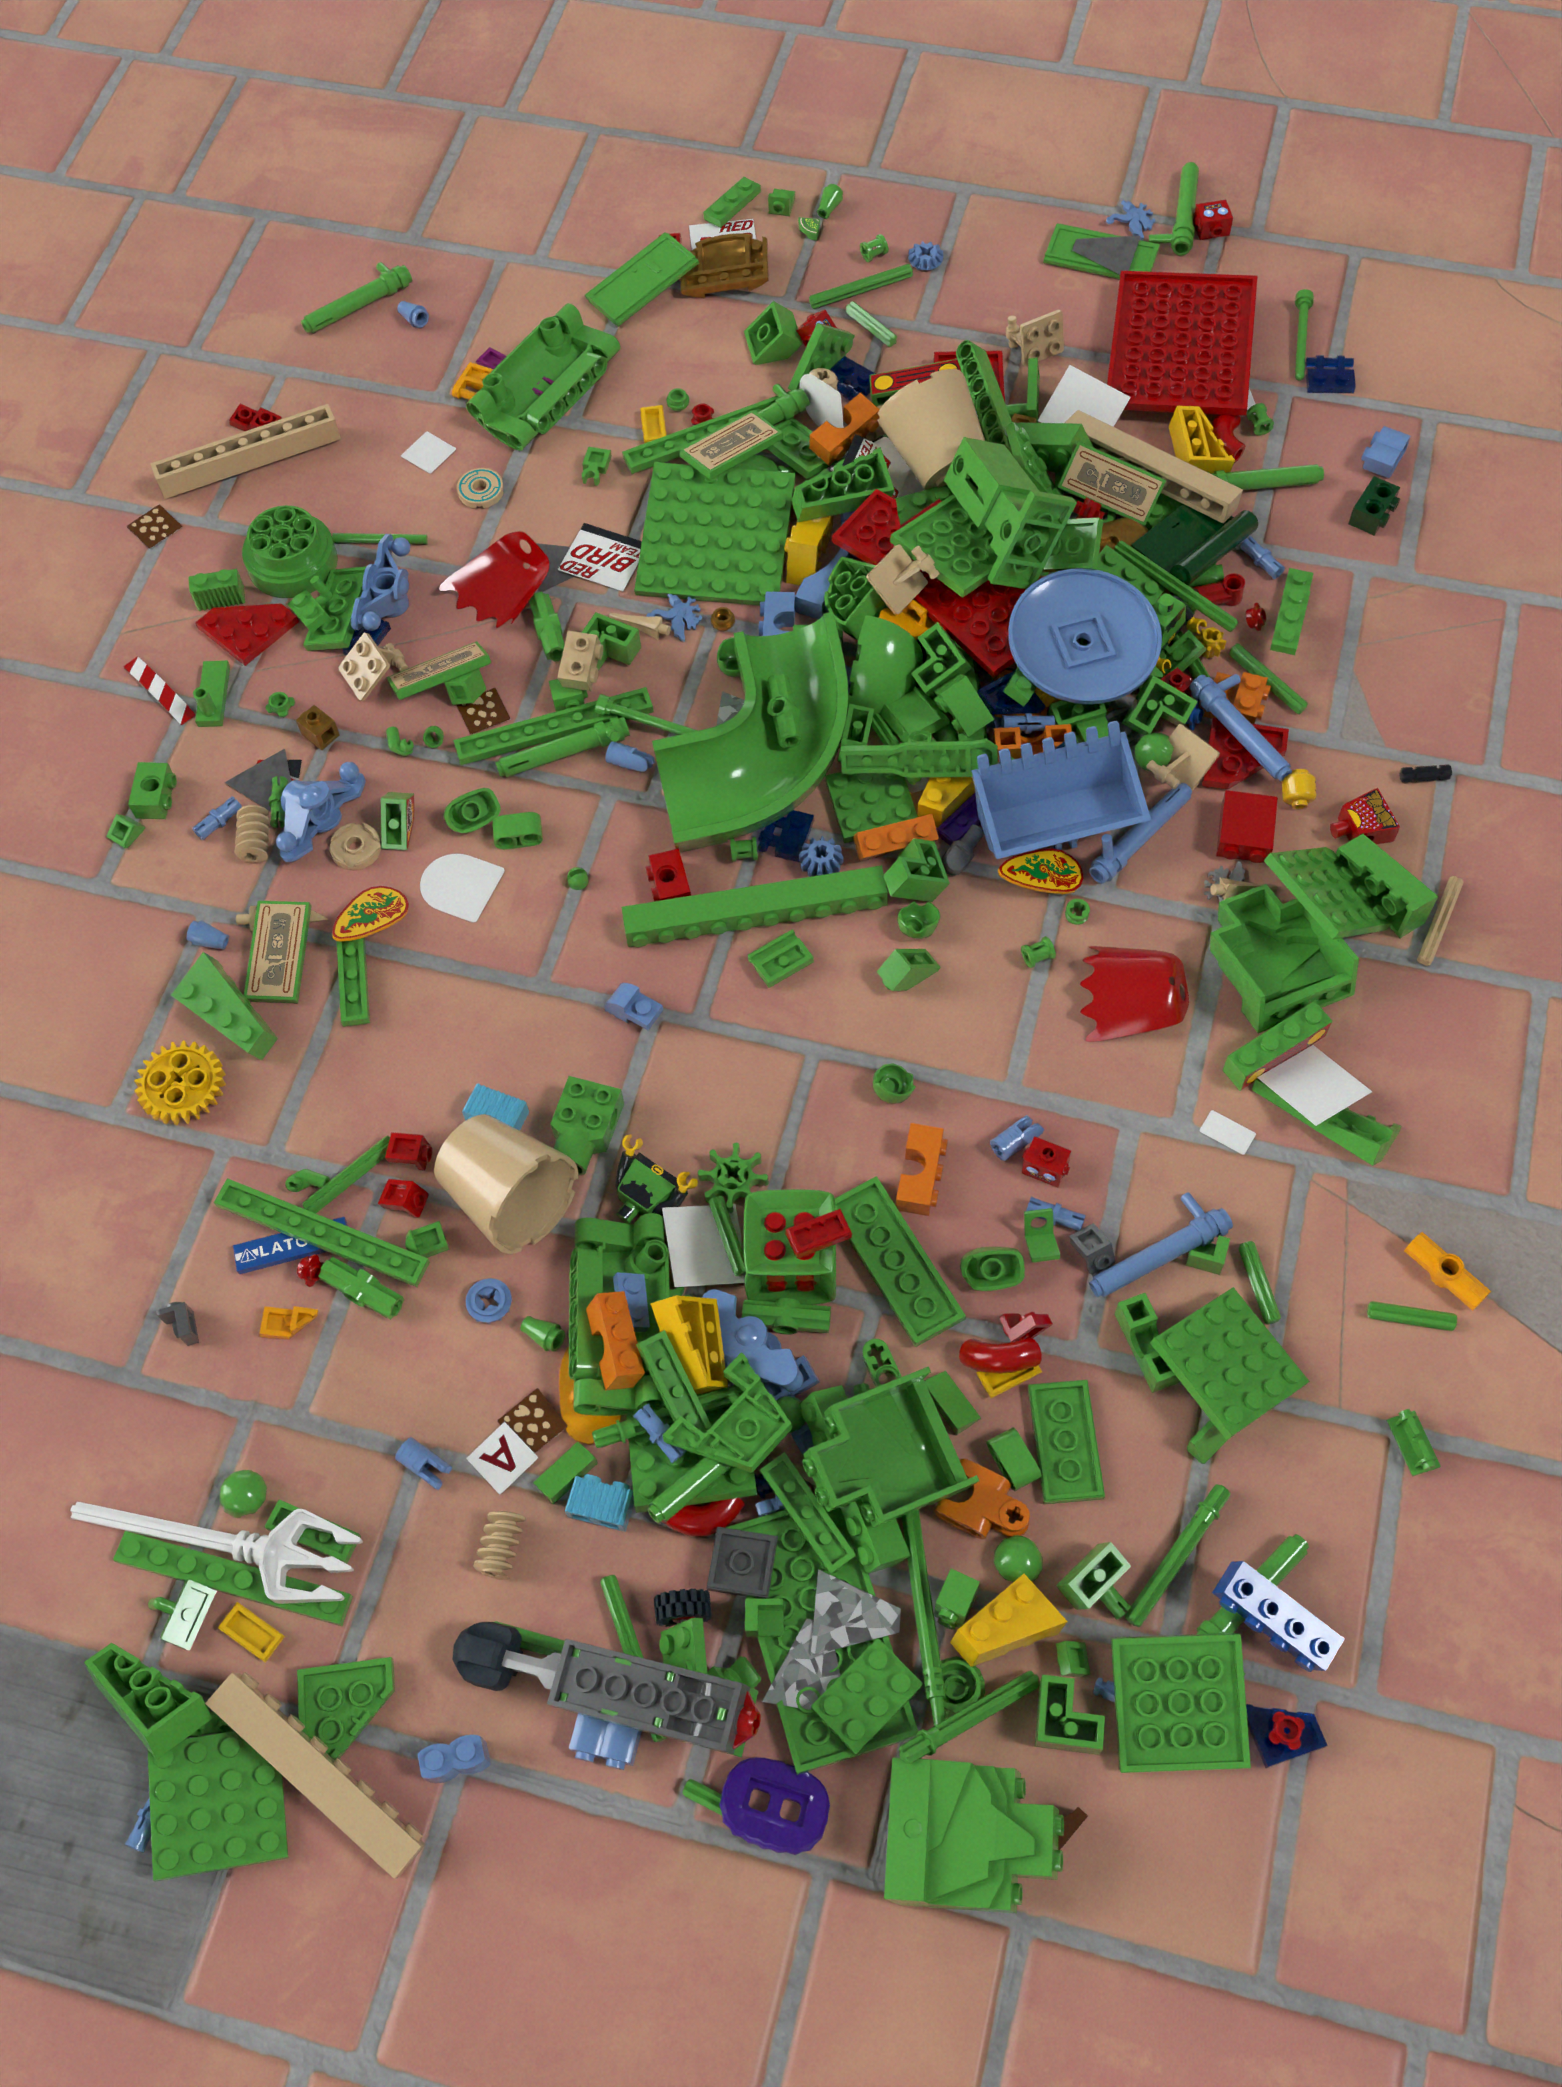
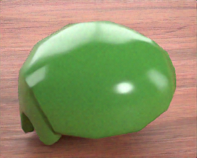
(727, 658)
(1153, 747)
(918, 920)
(893, 1083)
(242, 1493)
(1018, 1557)

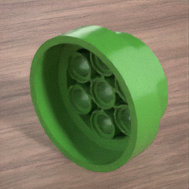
(287, 550)

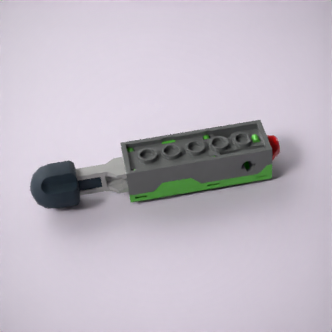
(617, 1688)

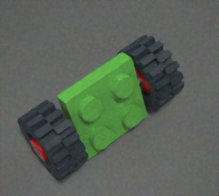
(684, 1642)

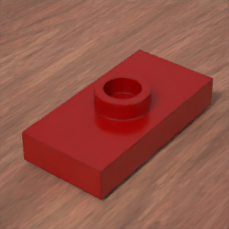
(818, 1233)

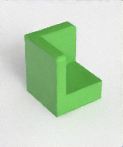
(465, 687)
(1210, 1257)
(764, 1617)

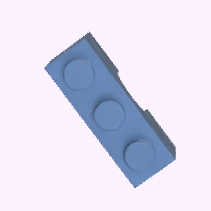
(777, 613)

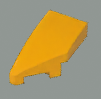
(285, 1323)

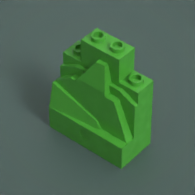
(1279, 957)
(886, 1452)
(966, 1837)

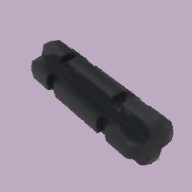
(1425, 773)

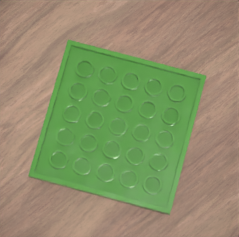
(715, 535)

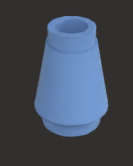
(413, 313)
(207, 936)

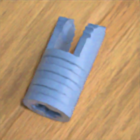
(628, 757)
(1015, 1138)
(419, 1460)

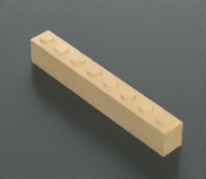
(245, 451)
(1183, 481)
(316, 1774)

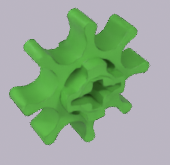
(736, 1168)

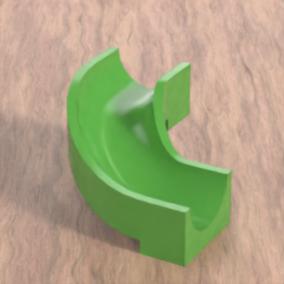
(736, 773)

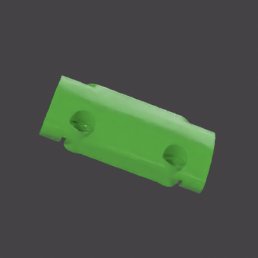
(557, 350)
(598, 1254)

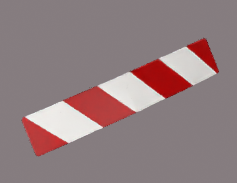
(160, 690)

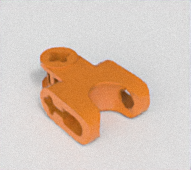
(987, 1506)

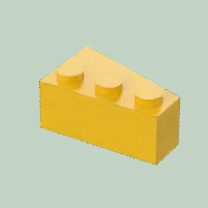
(1196, 442)
(805, 547)
(944, 796)
(696, 1338)
(1007, 1623)

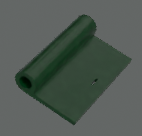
(1192, 542)

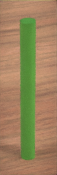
(375, 538)

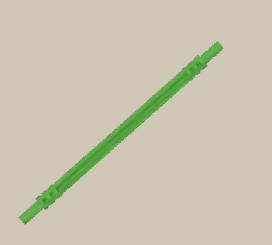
(924, 1615)

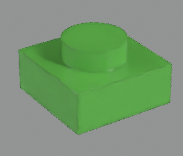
(1073, 1659)

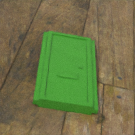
(1061, 254)
(641, 279)

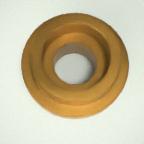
(722, 614)

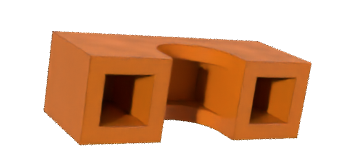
(833, 442)
(1011, 739)
(894, 837)
(917, 1191)
(621, 1360)

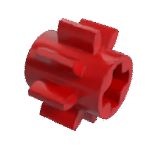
(1088, 509)

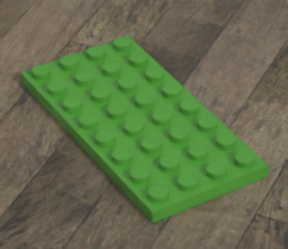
(795, 1582)

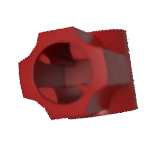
(1228, 591)

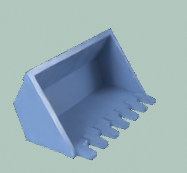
(1058, 793)

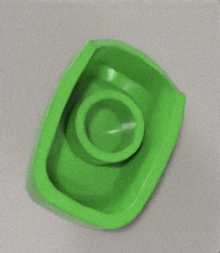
(472, 810)
(992, 1268)

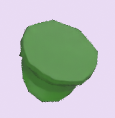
(961, 1684)

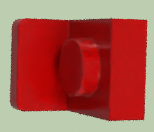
(409, 1150)
(404, 1196)
(1020, 1327)

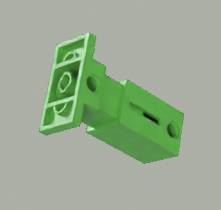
(1011, 507)

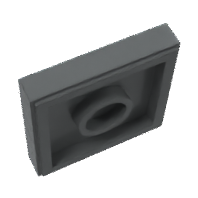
(742, 1563)

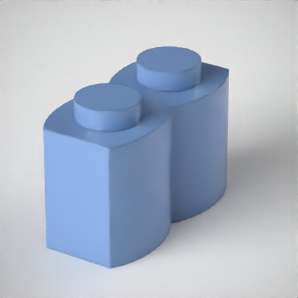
(1386, 451)
(604, 1740)
(463, 1755)

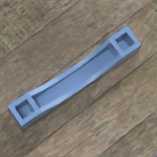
(811, 593)

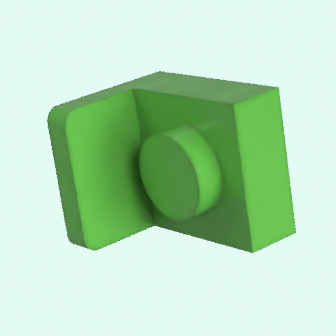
(781, 202)
(739, 1672)

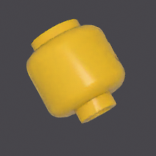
(1299, 788)

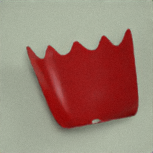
(497, 580)
(1133, 992)

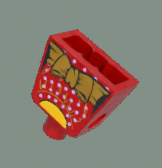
(1366, 816)

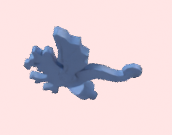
(1136, 217)
(678, 613)

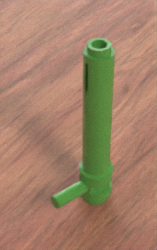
(1183, 230)
(385, 285)
(785, 405)
(1273, 477)
(599, 735)
(688, 1485)
(1274, 1569)

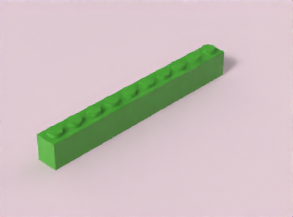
(755, 906)

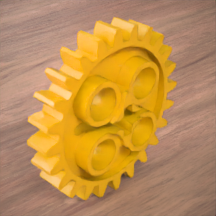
(166, 1067)

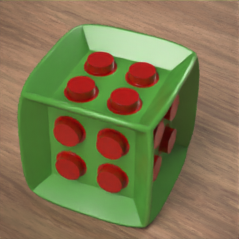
(768, 1256)

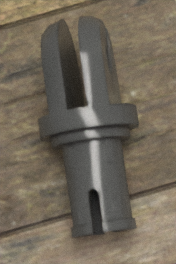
(961, 851)

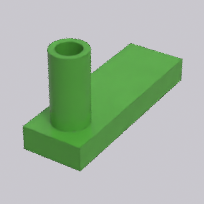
(1030, 408)
(212, 693)

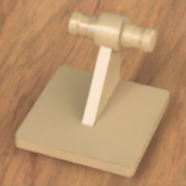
(1038, 337)
(899, 578)
(368, 664)
(1188, 762)

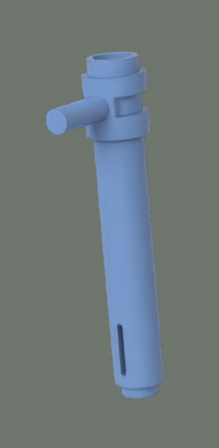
(1214, 700)
(1115, 856)
(1199, 1232)

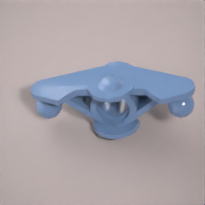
(383, 586)
(314, 809)
(760, 1347)

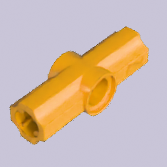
(1461, 1283)

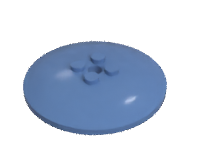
(1090, 606)

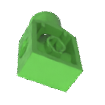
(585, 1120)

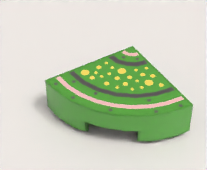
(809, 227)

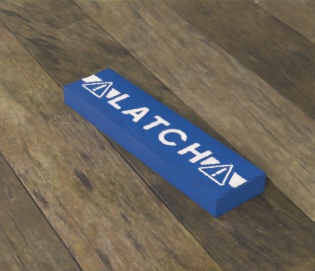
(273, 1251)

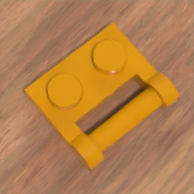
(471, 377)

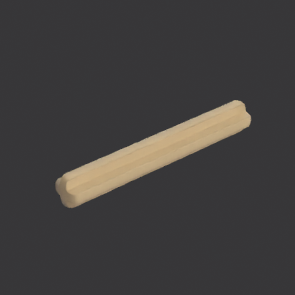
(1440, 921)

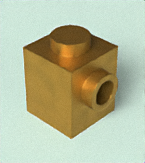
(317, 727)

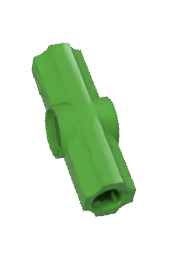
(547, 626)
(783, 711)
(361, 1288)
(789, 1315)

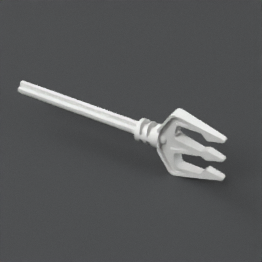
(272, 1552)

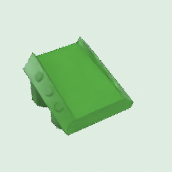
(913, 713)

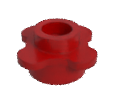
(701, 413)
(1256, 617)
(309, 1269)
(1295, 1726)

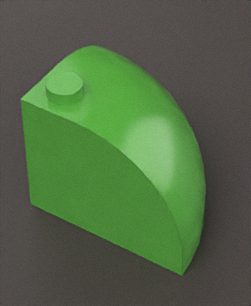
(852, 595)
(883, 664)

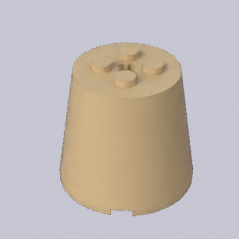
(930, 422)
(505, 1181)

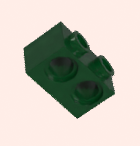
(1374, 506)

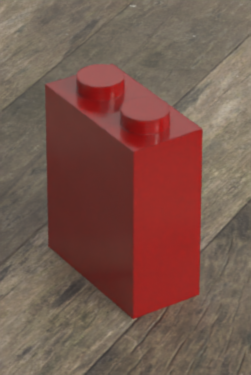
(1246, 826)

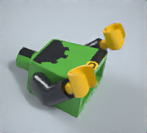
(1173, 615)
(645, 1185)

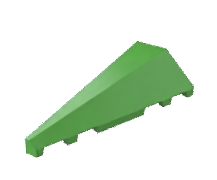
(1346, 1128)

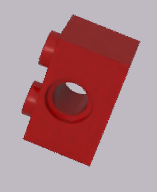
(667, 866)

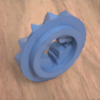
(925, 262)
(485, 1289)

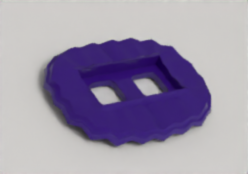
(768, 1827)

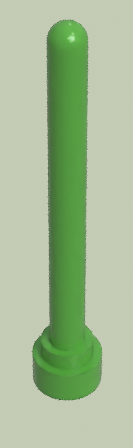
(1304, 301)
(607, 706)

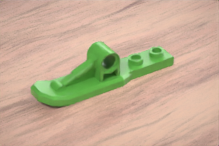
(918, 757)

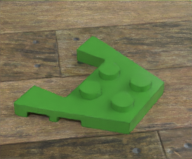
(744, 1431)

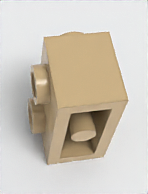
(580, 660)

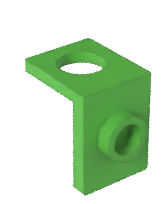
(1041, 1240)

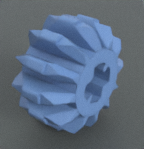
(821, 857)

